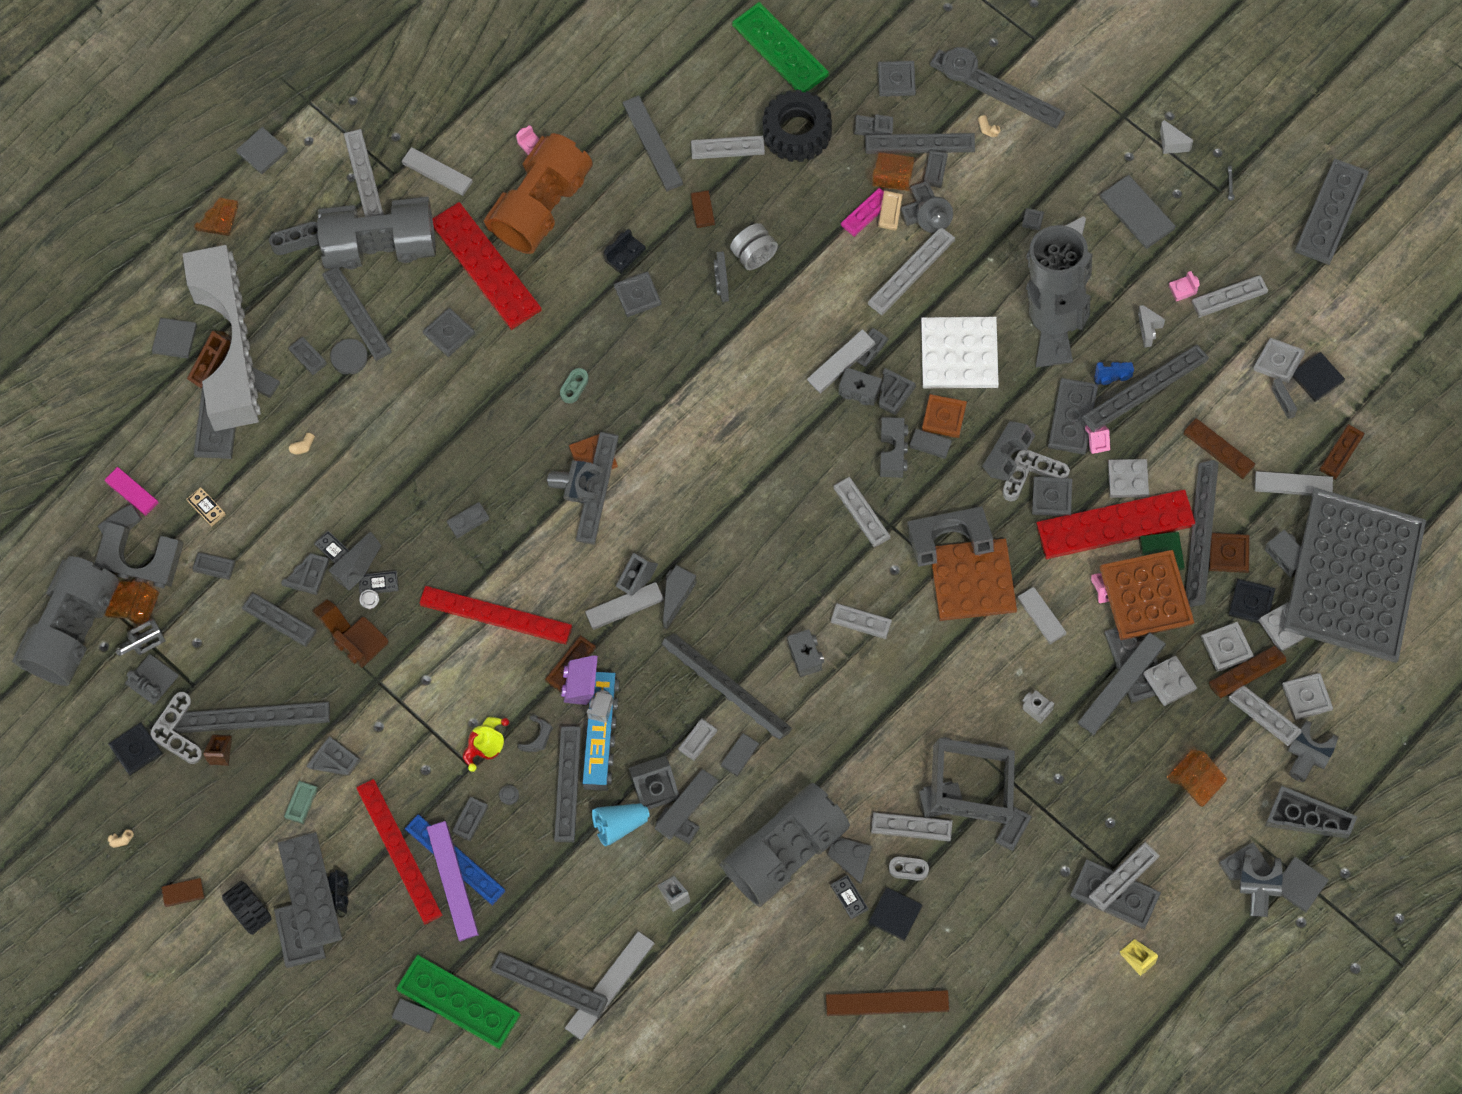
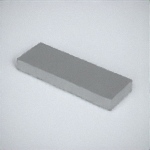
(1041, 615)
(861, 621)

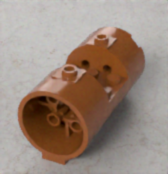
(525, 214)

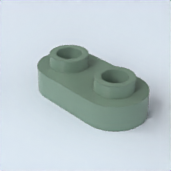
(573, 386)

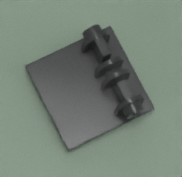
(151, 679)

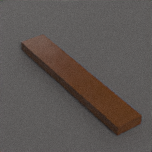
(887, 1003)

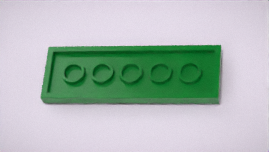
(780, 48)
(458, 1002)

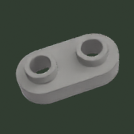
(909, 866)

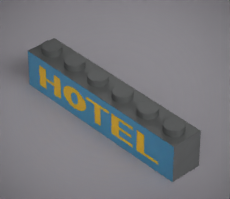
(600, 739)

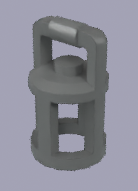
(135, 642)

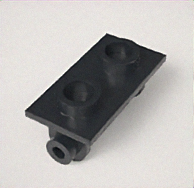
(338, 883)

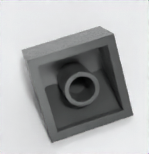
(654, 782)

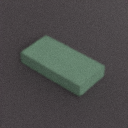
(301, 802)

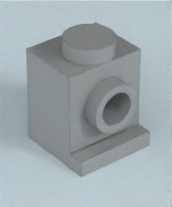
(600, 706)
(1039, 712)

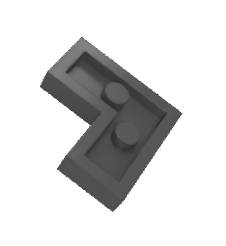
(920, 192)

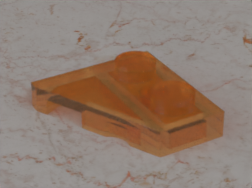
(219, 218)

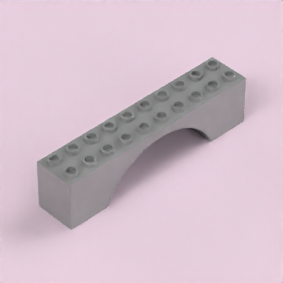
(231, 388)

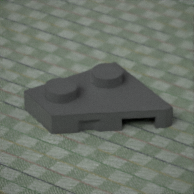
(894, 391)
(333, 759)
(851, 857)
(1233, 864)

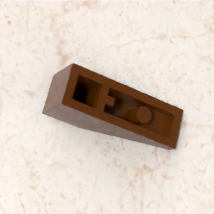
(210, 357)

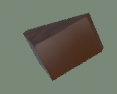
(331, 617)
(218, 750)

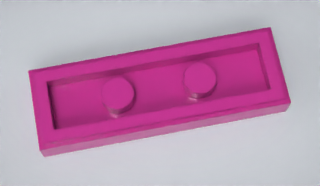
(864, 213)
(131, 491)

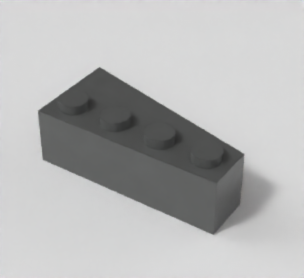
(1309, 815)

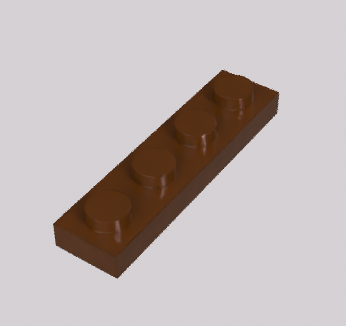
(1219, 448)
(1247, 671)

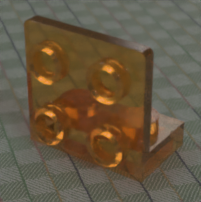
(893, 171)
(132, 602)
(1198, 776)

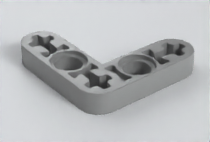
(1026, 467)
(168, 728)

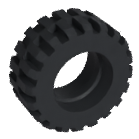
(797, 105)

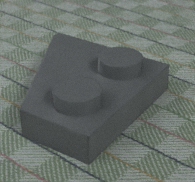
(308, 575)

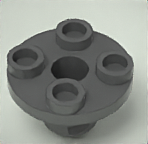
(934, 214)

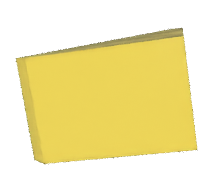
(1139, 956)

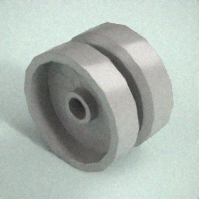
(754, 246)

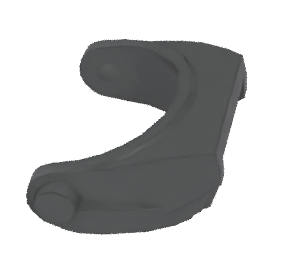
(541, 742)

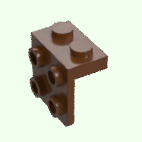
(360, 642)

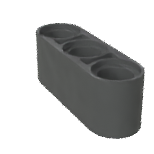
(286, 237)

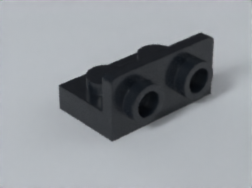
(623, 251)

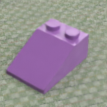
(580, 680)

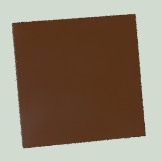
(1229, 553)

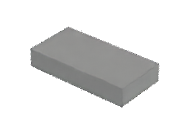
(697, 739)

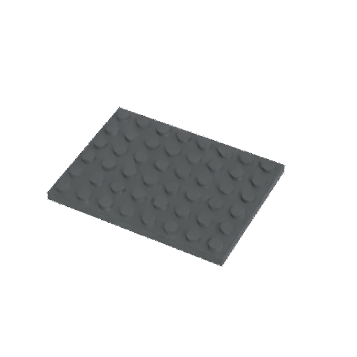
(1355, 575)

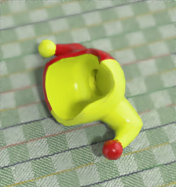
(484, 741)

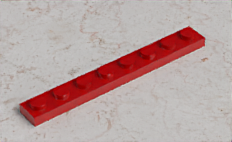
(496, 615)
(399, 852)

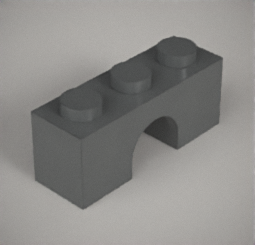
(1014, 437)
(893, 462)

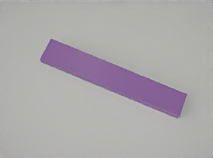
(452, 881)

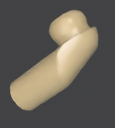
(992, 131)
(302, 446)
(121, 841)

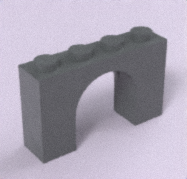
(968, 522)
(159, 571)

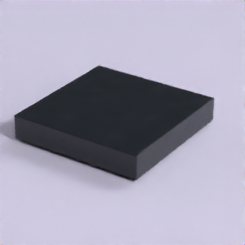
(1318, 377)
(1251, 601)
(135, 749)
(895, 914)

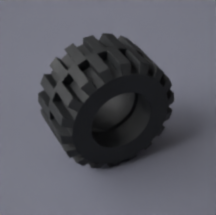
(246, 907)

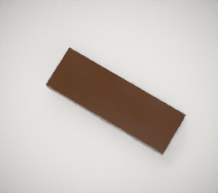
(1342, 452)
(580, 649)

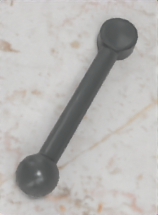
(1230, 197)

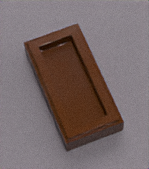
(702, 209)
(183, 892)

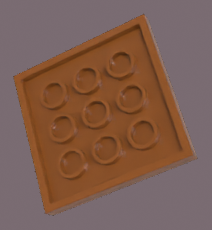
(973, 583)
(1146, 595)

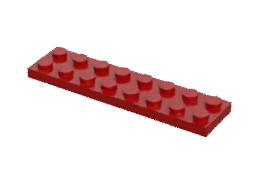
(485, 266)
(1115, 524)

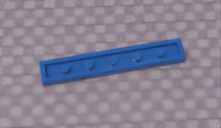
(471, 873)

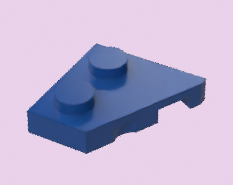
(1116, 372)

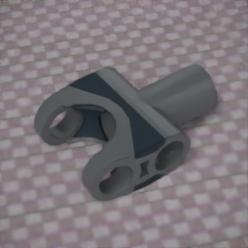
(576, 481)
(1309, 753)
(1260, 886)

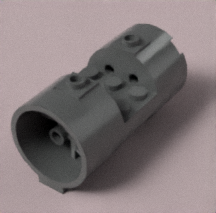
(346, 237)
(1059, 274)
(56, 643)
(784, 844)

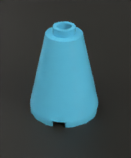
(618, 821)

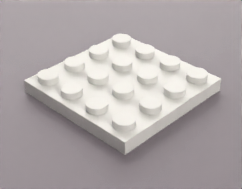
(959, 352)

